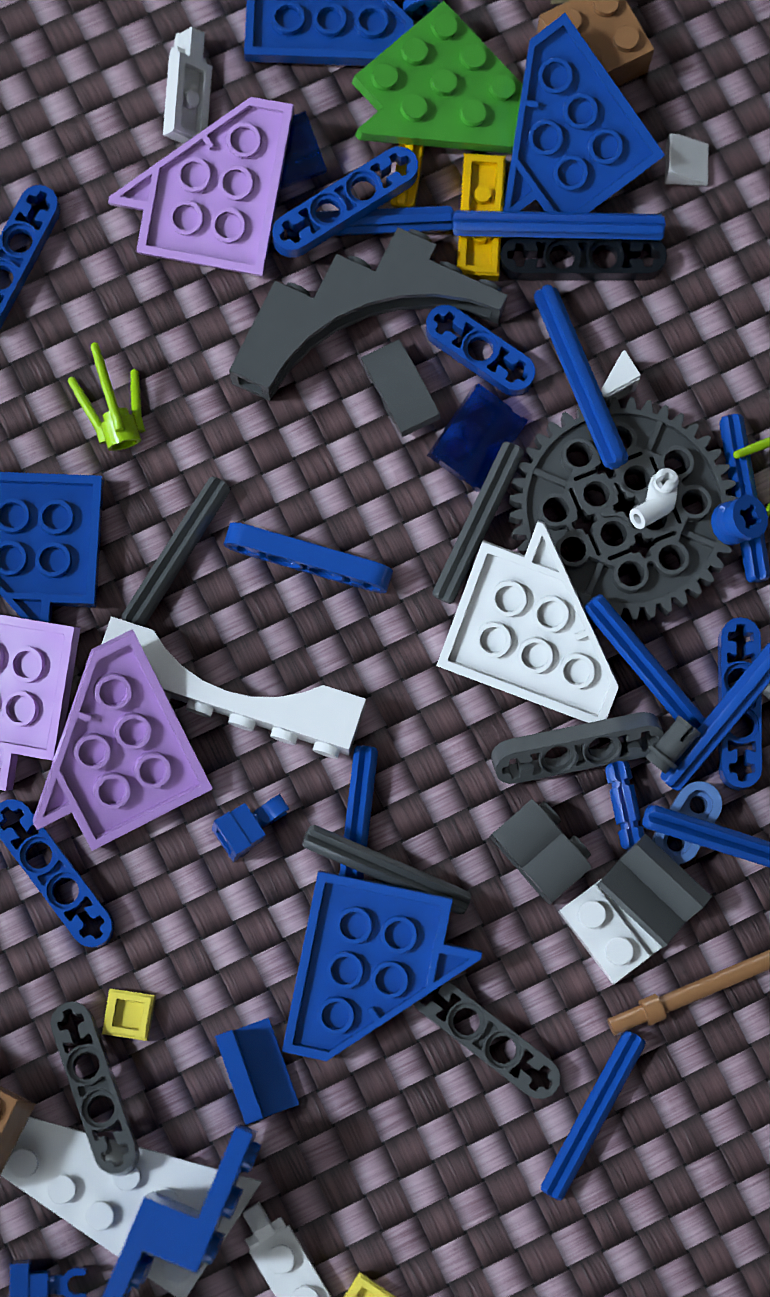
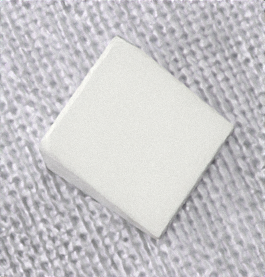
(686, 161)
(621, 380)

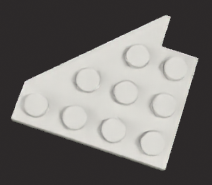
(529, 632)

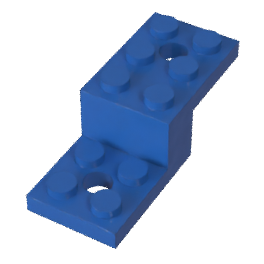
(179, 1231)

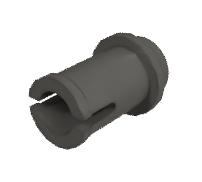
(672, 745)

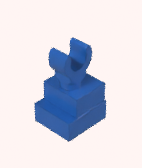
(243, 830)
(40, 1282)

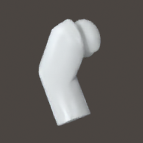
(659, 500)

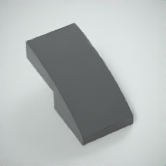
(400, 388)

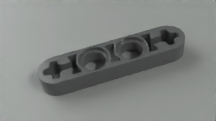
(577, 742)
(487, 1031)
(99, 1086)

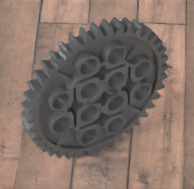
(690, 537)

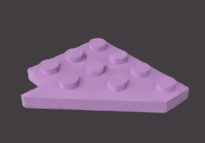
(216, 192)
(34, 689)
(119, 750)

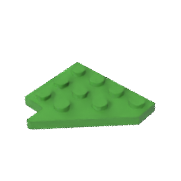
(440, 89)

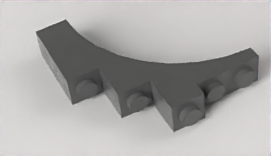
(404, 280)

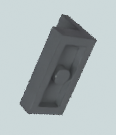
(654, 890)

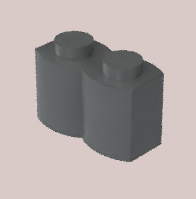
(541, 850)

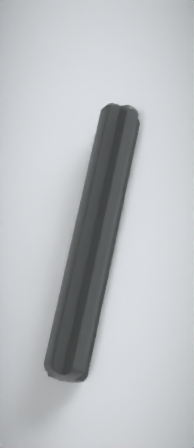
(478, 522)
(176, 552)
(381, 866)

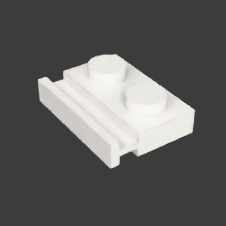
(608, 933)

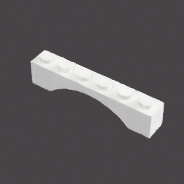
(315, 716)

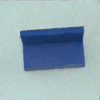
(257, 1070)

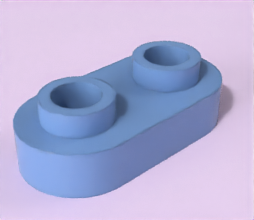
(681, 804)

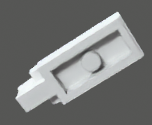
(187, 87)
(281, 1257)

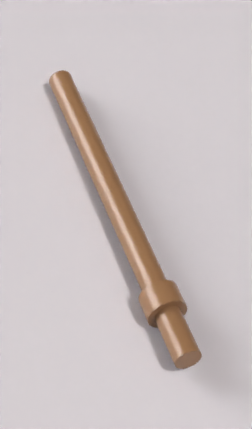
(654, 1008)

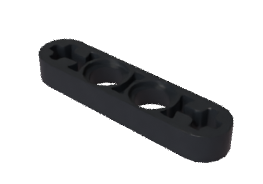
(583, 266)

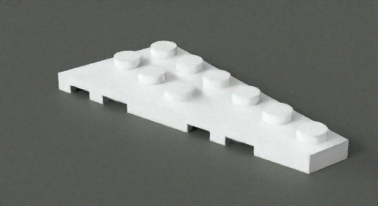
(61, 1173)

